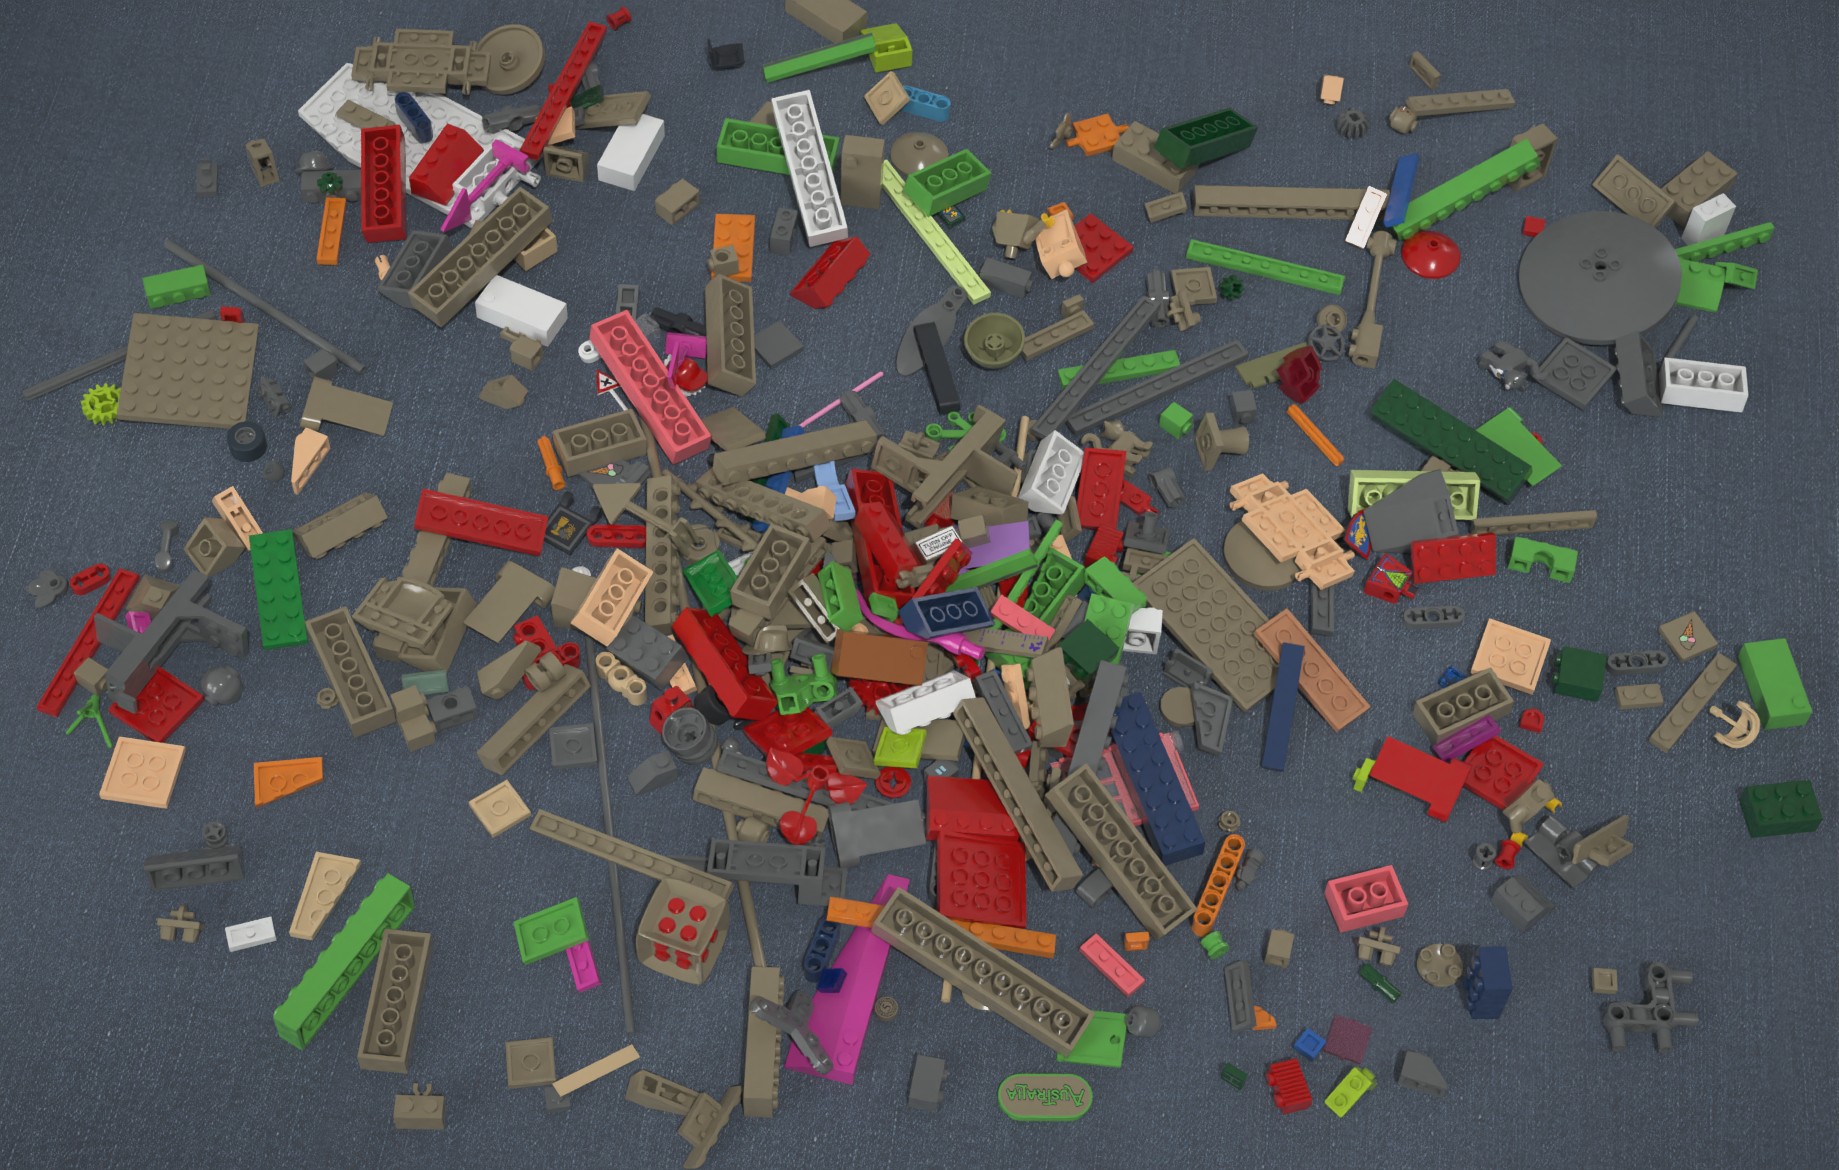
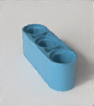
(927, 104)

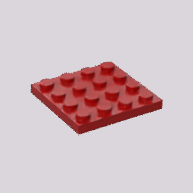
(981, 879)

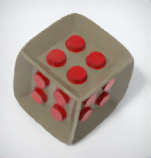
(683, 931)

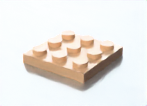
(1512, 655)
(142, 772)

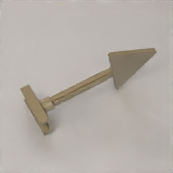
(618, 497)

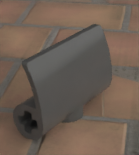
(1555, 847)

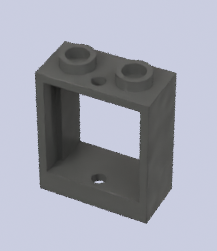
(811, 643)

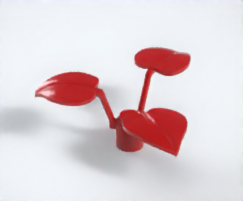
(785, 768)

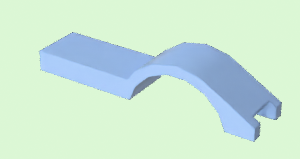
(826, 476)

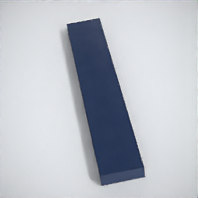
(1283, 707)

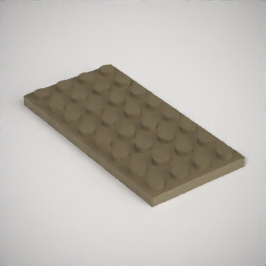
(1212, 621)

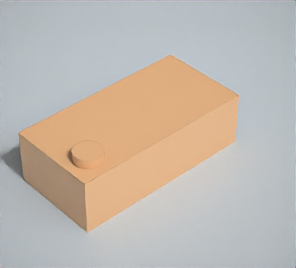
(612, 597)

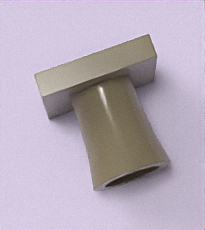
(1212, 441)

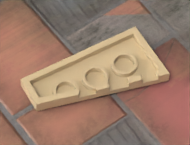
(322, 890)

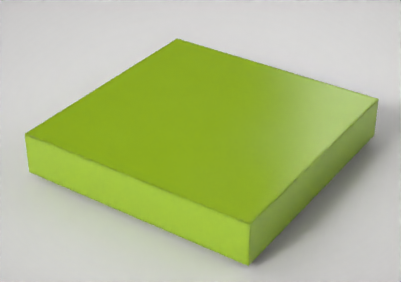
(900, 750)

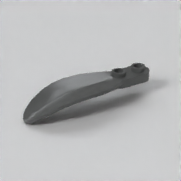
(908, 355)

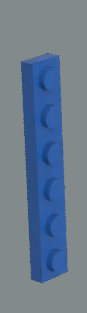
(779, 480)

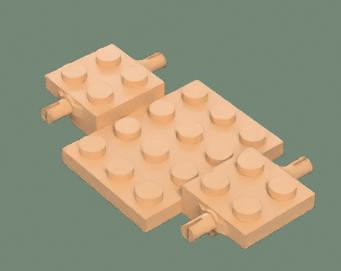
(1293, 528)

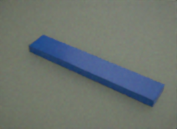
(1401, 190)

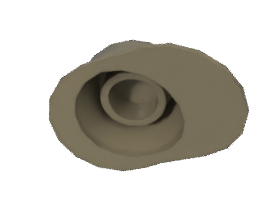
(770, 639)

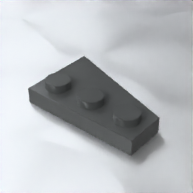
(1211, 717)

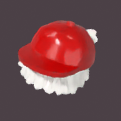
(689, 376)

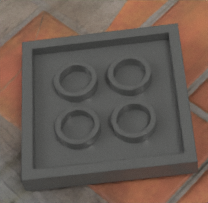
(1576, 373)

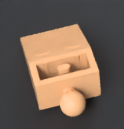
(1060, 247)

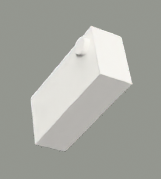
(631, 152)
(521, 310)
(1703, 385)

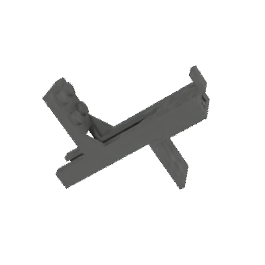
(174, 624)

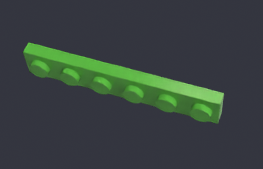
(1726, 243)
(1128, 368)

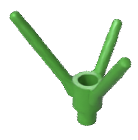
(91, 710)

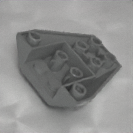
(1411, 513)

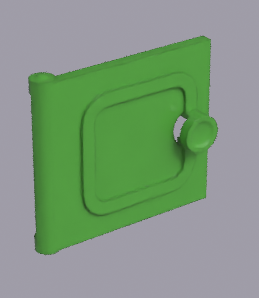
(1095, 1044)

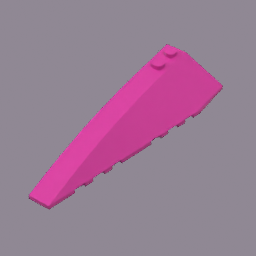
(844, 1017)

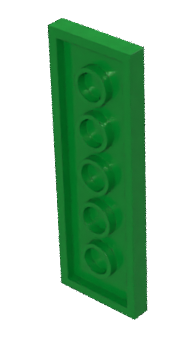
(278, 589)

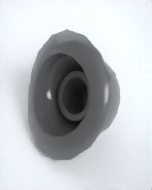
(312, 162)

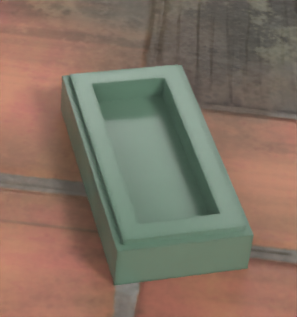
(427, 682)

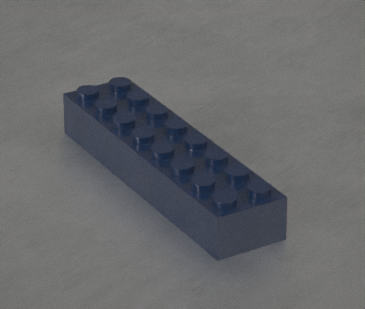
(1154, 783)

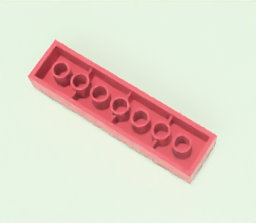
(648, 388)

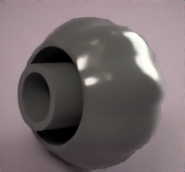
(221, 685)

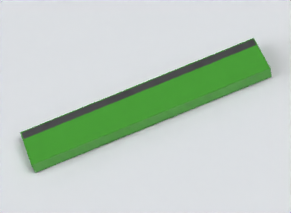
(819, 57)
(995, 571)

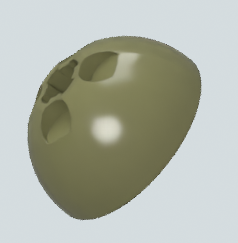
(994, 340)

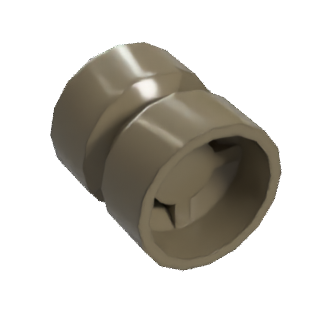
(545, 671)

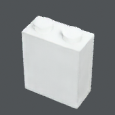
(1708, 220)

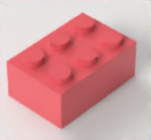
(1366, 898)

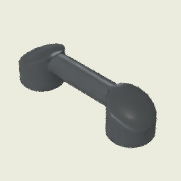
(163, 559)

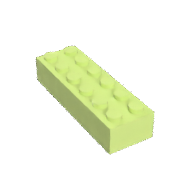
(1372, 485)

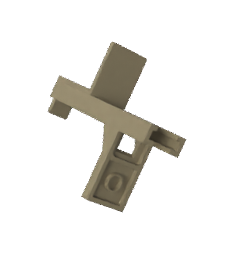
(967, 458)

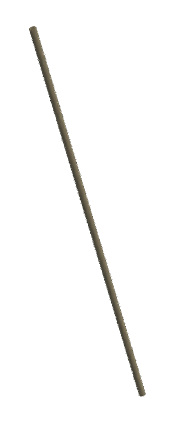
(700, 681)

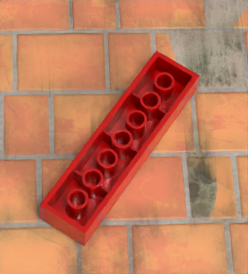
(870, 487)

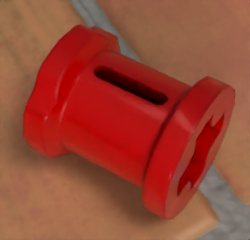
(613, 20)
(1507, 854)

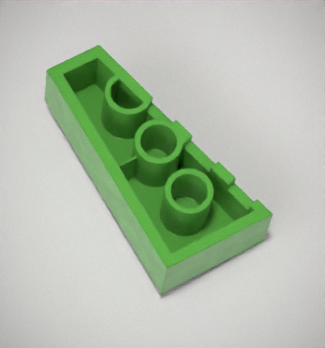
(1057, 579)

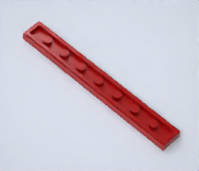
(86, 643)

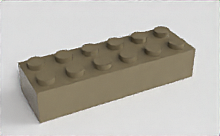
(730, 335)
(350, 672)
(395, 1001)
(763, 1047)

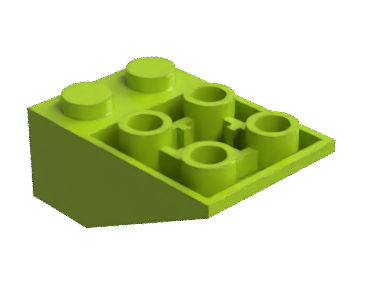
(892, 48)

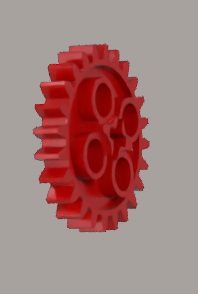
(873, 690)

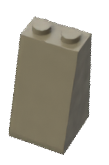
(569, 595)

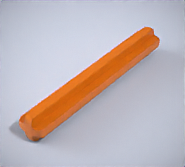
(1315, 435)

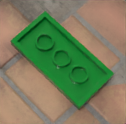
(712, 581)

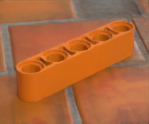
(1217, 894)

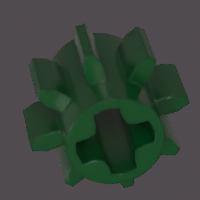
(1231, 287)

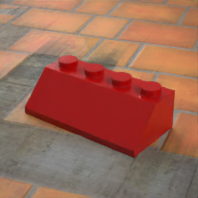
(444, 164)
(831, 273)
(886, 540)

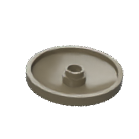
(515, 58)
(1254, 563)

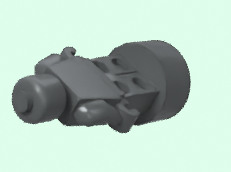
(1246, 873)

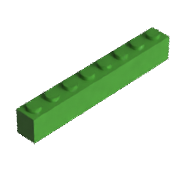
(1467, 188)

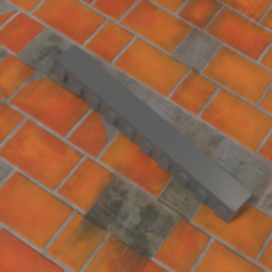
(1095, 732)

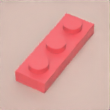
(1019, 619)
(1112, 965)

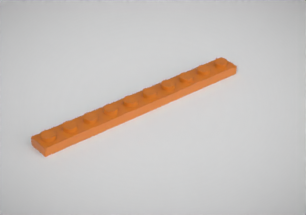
(997, 936)

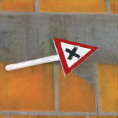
(607, 383)

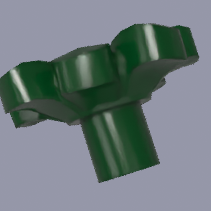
(330, 182)

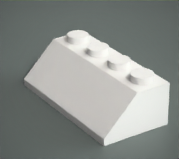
(1052, 475)
(925, 703)

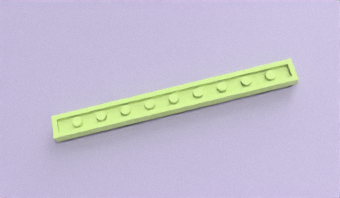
(934, 238)

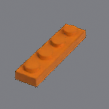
(331, 231)

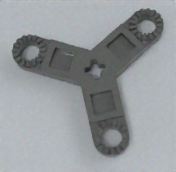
(795, 1022)

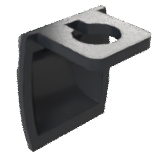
(726, 55)

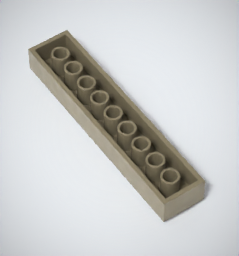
(982, 972)

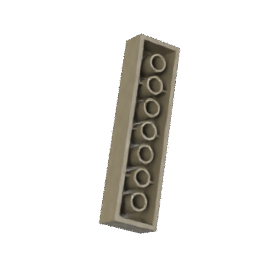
(480, 256)
(1121, 852)

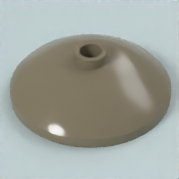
(916, 151)

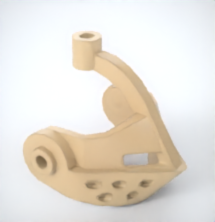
(1740, 727)

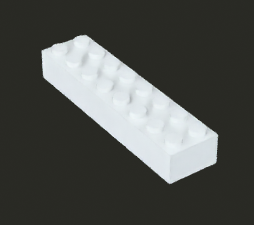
(809, 168)

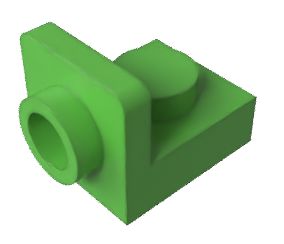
(884, 606)

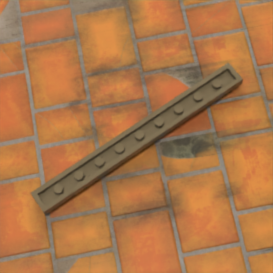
(624, 853)

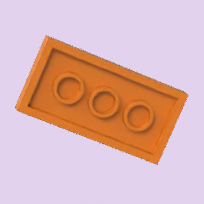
(739, 232)

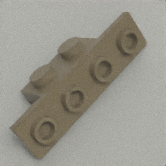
(1605, 844)
(705, 1122)

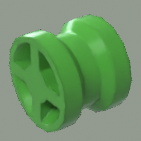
(1215, 945)

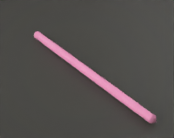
(837, 402)

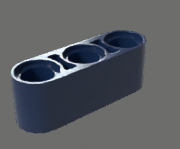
(413, 117)
(821, 958)

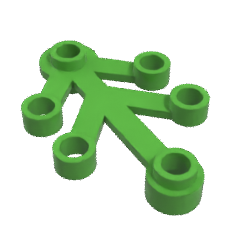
(937, 429)

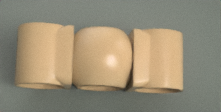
(626, 686)

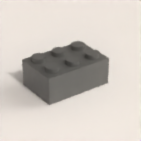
(648, 652)

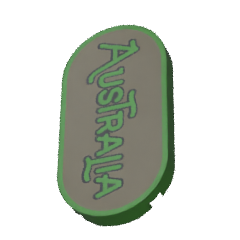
(1045, 1097)

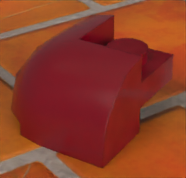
(1300, 374)

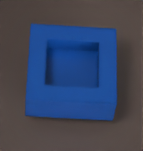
(1310, 1044)

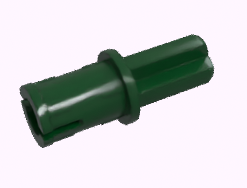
(1380, 983)

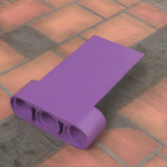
(1005, 541)

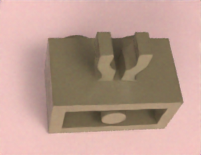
(420, 1111)

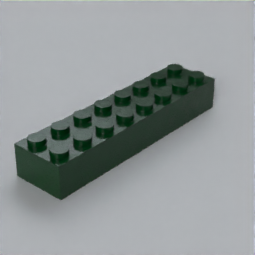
(1451, 441)

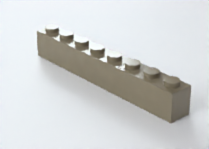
(794, 452)

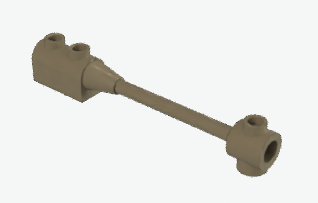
(1368, 334)

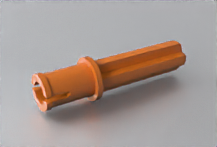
(553, 469)

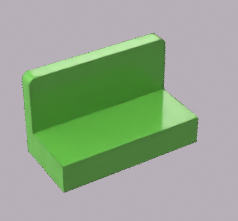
(1739, 275)

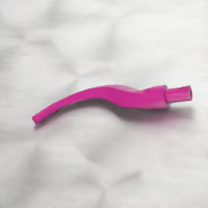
(955, 643)

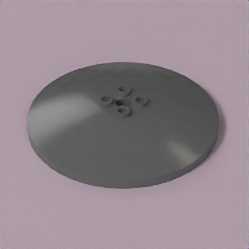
(1593, 304)

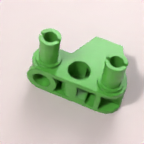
(797, 696)

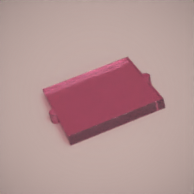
(1348, 1039)

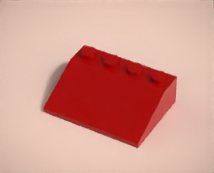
(966, 808)

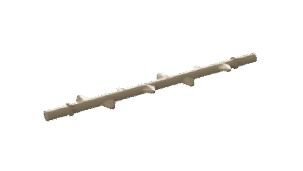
(715, 511)

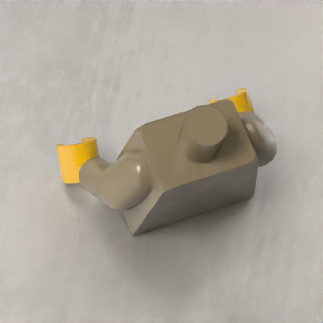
(1018, 230)
(1527, 805)

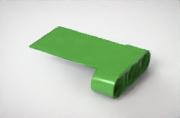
(1509, 433)

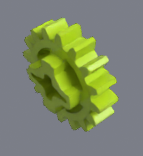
(103, 402)

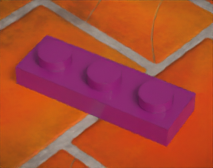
(1466, 739)

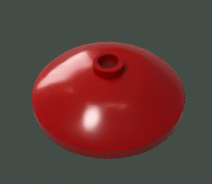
(1431, 254)

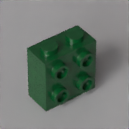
(1086, 649)
(1579, 673)

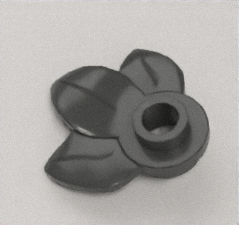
(47, 588)

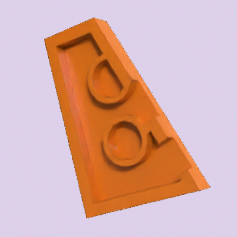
(285, 777)

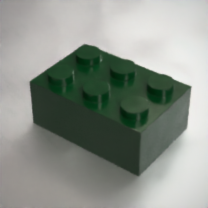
(1780, 809)

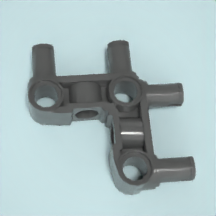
(1645, 1017)

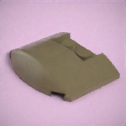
(404, 610)

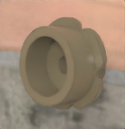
(323, 695)
(1229, 816)

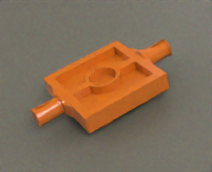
(1096, 134)

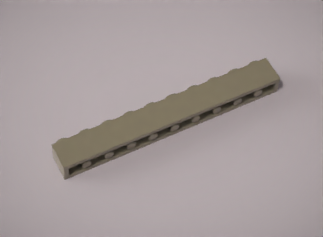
(1280, 202)
(424, 561)
(1018, 794)

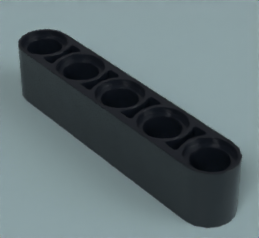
(936, 368)

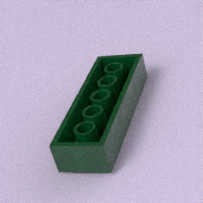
(1205, 138)

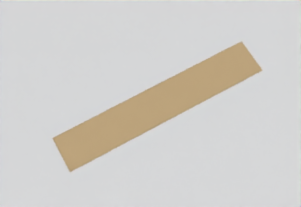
(596, 1070)

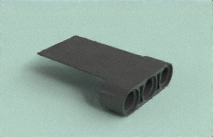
(874, 830)

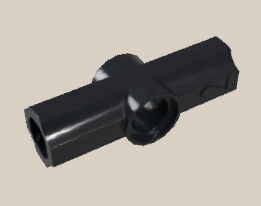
(677, 323)

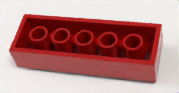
(383, 183)
(724, 664)

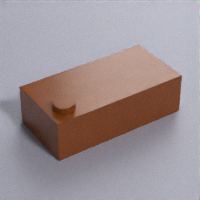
(879, 657)

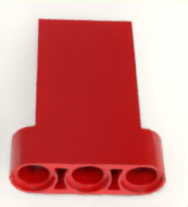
(1421, 776)

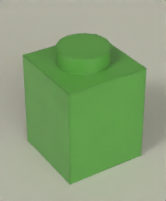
(1176, 420)

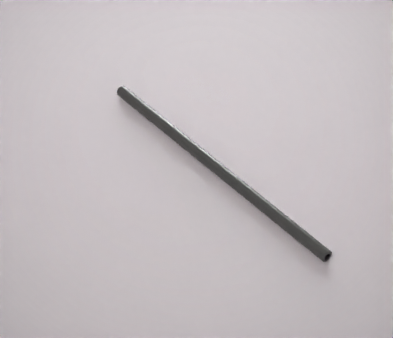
(266, 307)

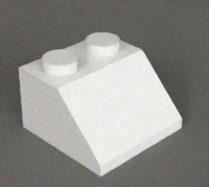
(1144, 631)

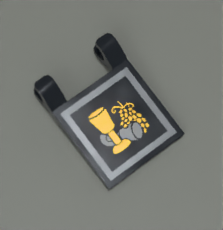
(568, 528)

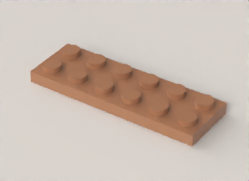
(1319, 676)

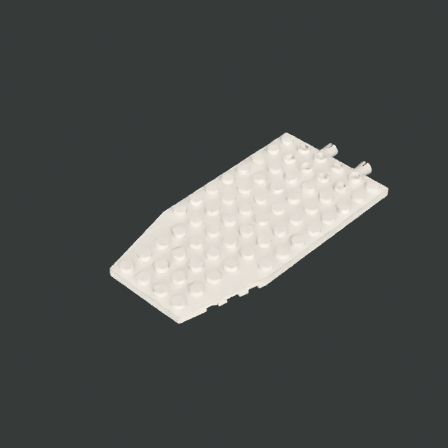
(346, 138)

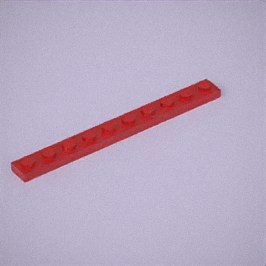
(563, 90)

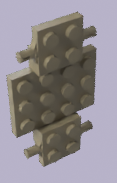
(421, 62)

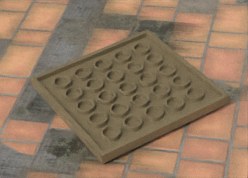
(188, 371)

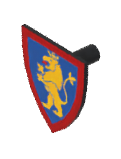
(1357, 535)

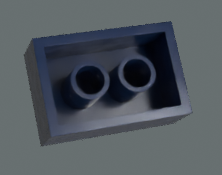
(1488, 983)

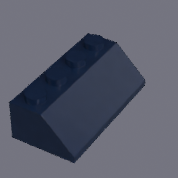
(946, 613)

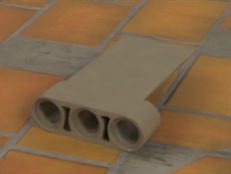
(344, 408)
(508, 601)

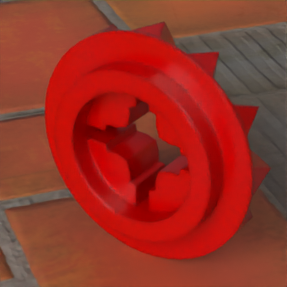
(902, 779)

